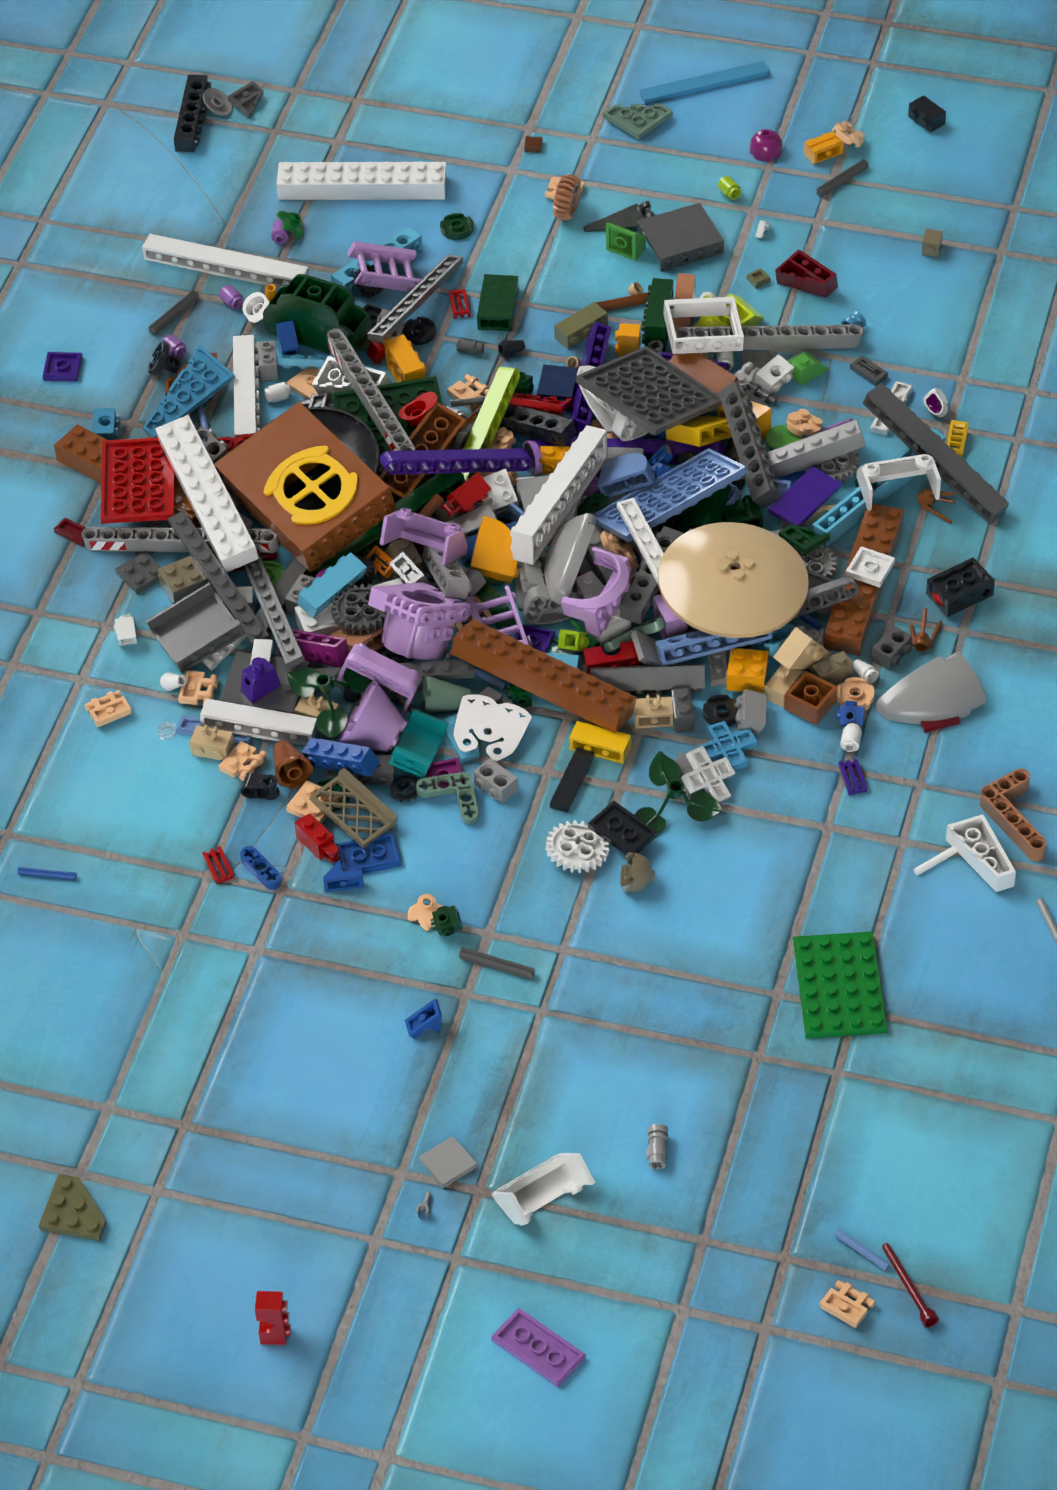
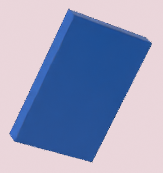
(376, 856)

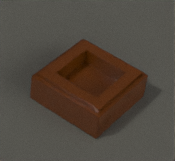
(533, 144)

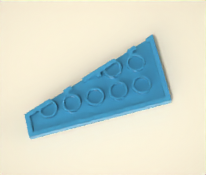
(192, 388)

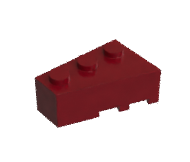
(806, 274)

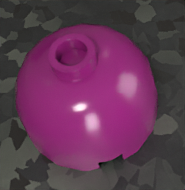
(765, 145)

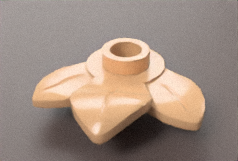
(423, 912)

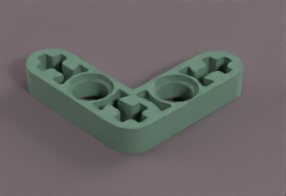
(646, 627)
(459, 788)

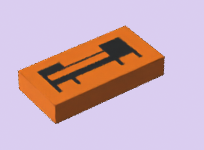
(381, 561)

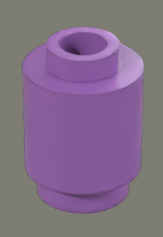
(278, 234)
(231, 296)
(177, 347)

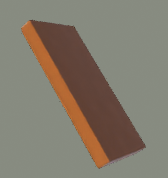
(703, 370)

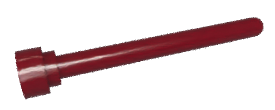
(927, 1316)

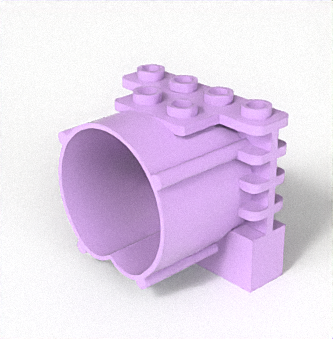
(417, 618)

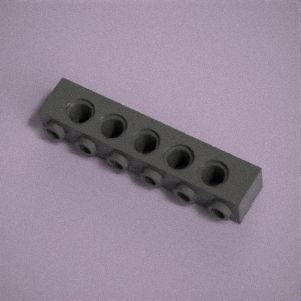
(644, 586)

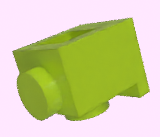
(573, 640)

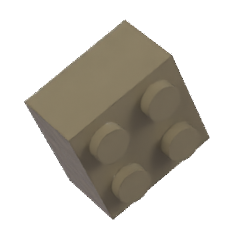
(181, 578)

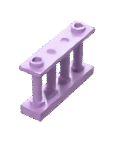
(385, 254)
(476, 608)

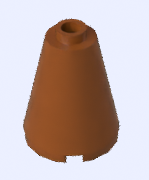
(290, 765)

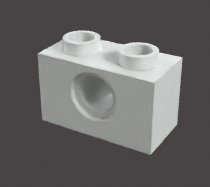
(774, 374)

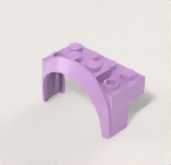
(598, 610)

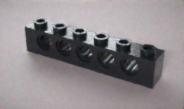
(191, 114)
(537, 425)

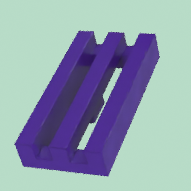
(842, 766)

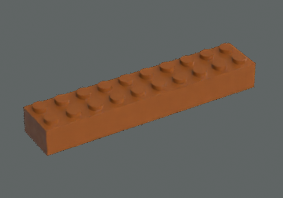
(83, 453)
(852, 617)
(543, 675)

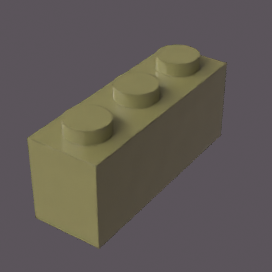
(577, 326)

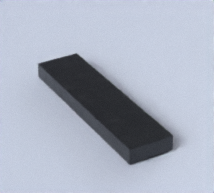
(572, 779)

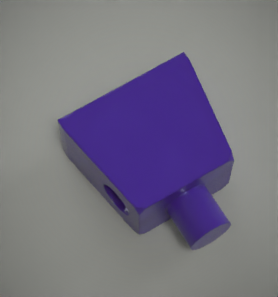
(259, 679)

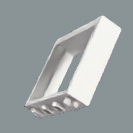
(703, 307)

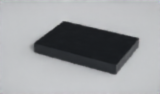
(622, 829)

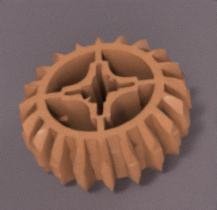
(566, 197)

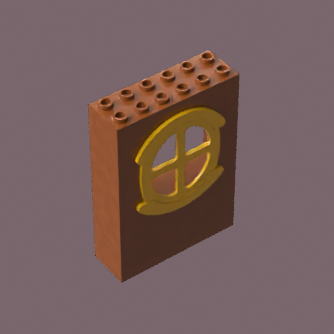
(280, 456)

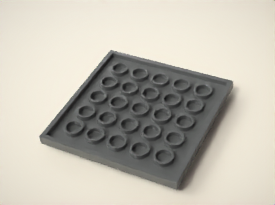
(649, 390)

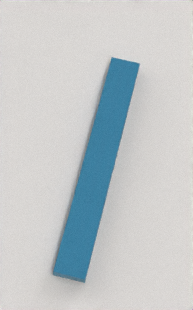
(704, 82)

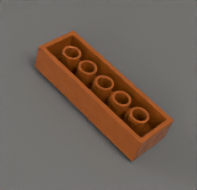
(434, 432)

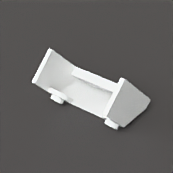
(897, 469)
(541, 1185)

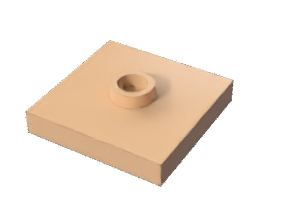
(303, 382)

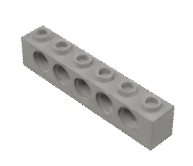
(449, 577)

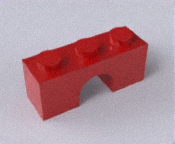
(596, 658)
(273, 1317)

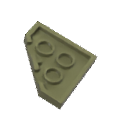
(72, 1211)

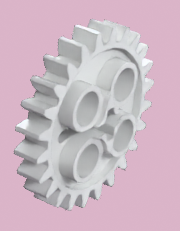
(576, 847)

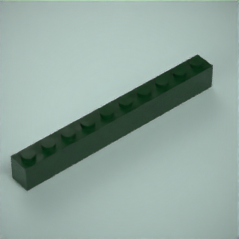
(440, 484)

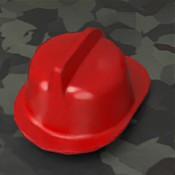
(418, 408)

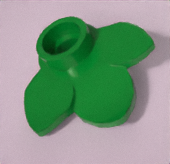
(292, 222)

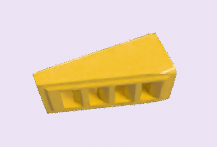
(957, 428)

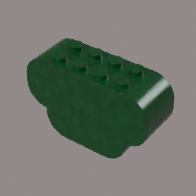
(315, 310)

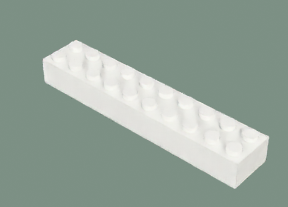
(361, 181)
(207, 493)
(559, 495)

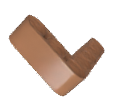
(996, 803)

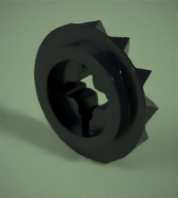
(400, 784)

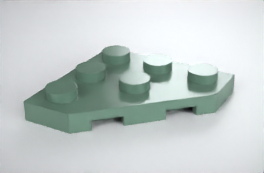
(638, 119)

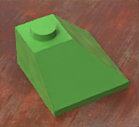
(624, 241)
(806, 367)

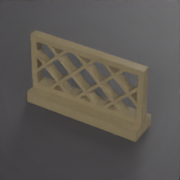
(364, 800)

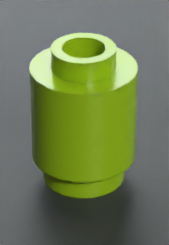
(729, 187)

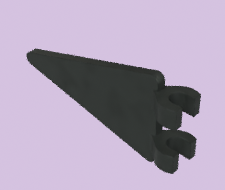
(624, 218)

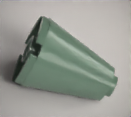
(441, 696)

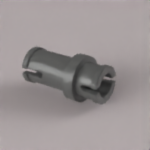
(473, 347)

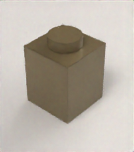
(932, 242)

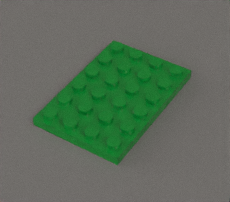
(839, 985)

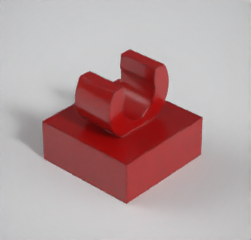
(376, 352)

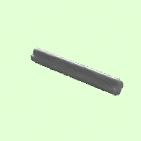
(842, 178)
(172, 313)
(497, 963)

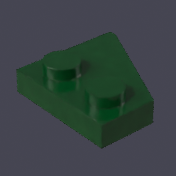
(803, 539)

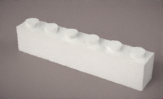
(258, 722)

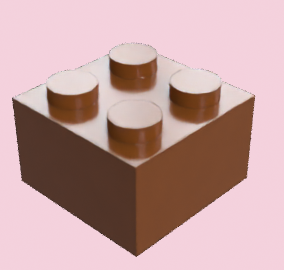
(811, 698)

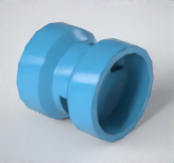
(855, 318)

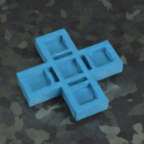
(729, 745)

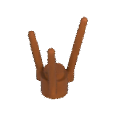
(927, 498)
(922, 641)

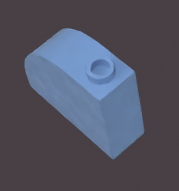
(625, 474)

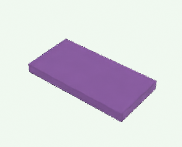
(538, 1347)

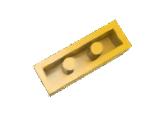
(601, 741)

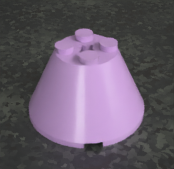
(374, 722)

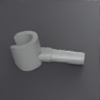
(424, 1206)

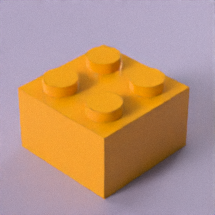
(747, 670)

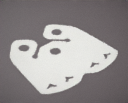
(491, 716)

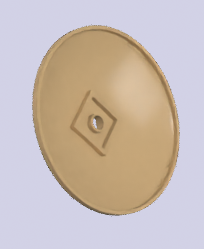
(726, 602)

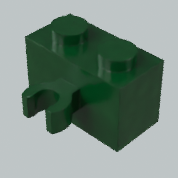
(745, 513)

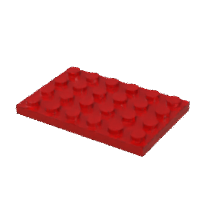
(136, 481)

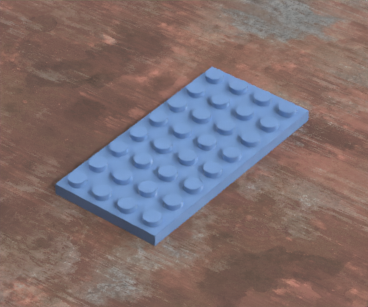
(674, 491)

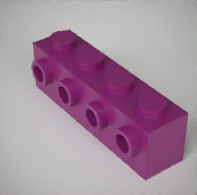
(321, 648)

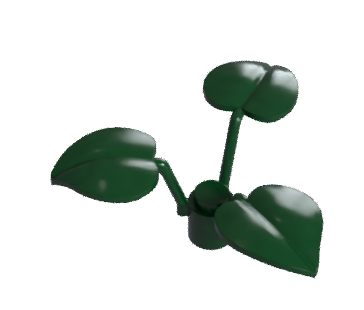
(306, 680)
(666, 771)

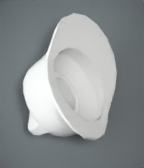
(254, 306)

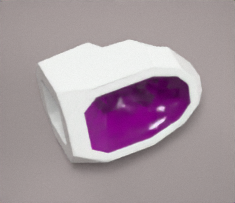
(936, 402)

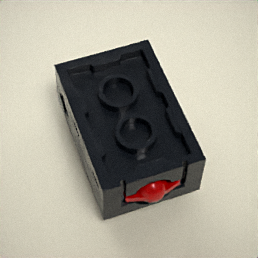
(960, 587)

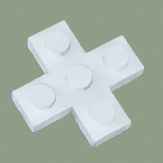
(708, 774)

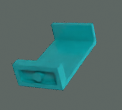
(419, 743)

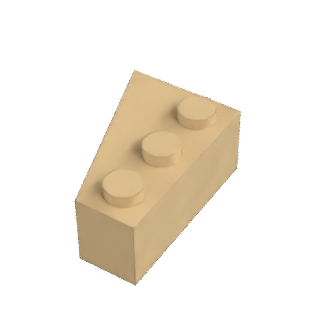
(800, 651)

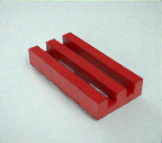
(461, 312)
(213, 854)

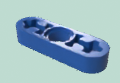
(262, 875)

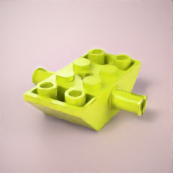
(747, 315)

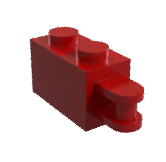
(466, 495)
(316, 838)

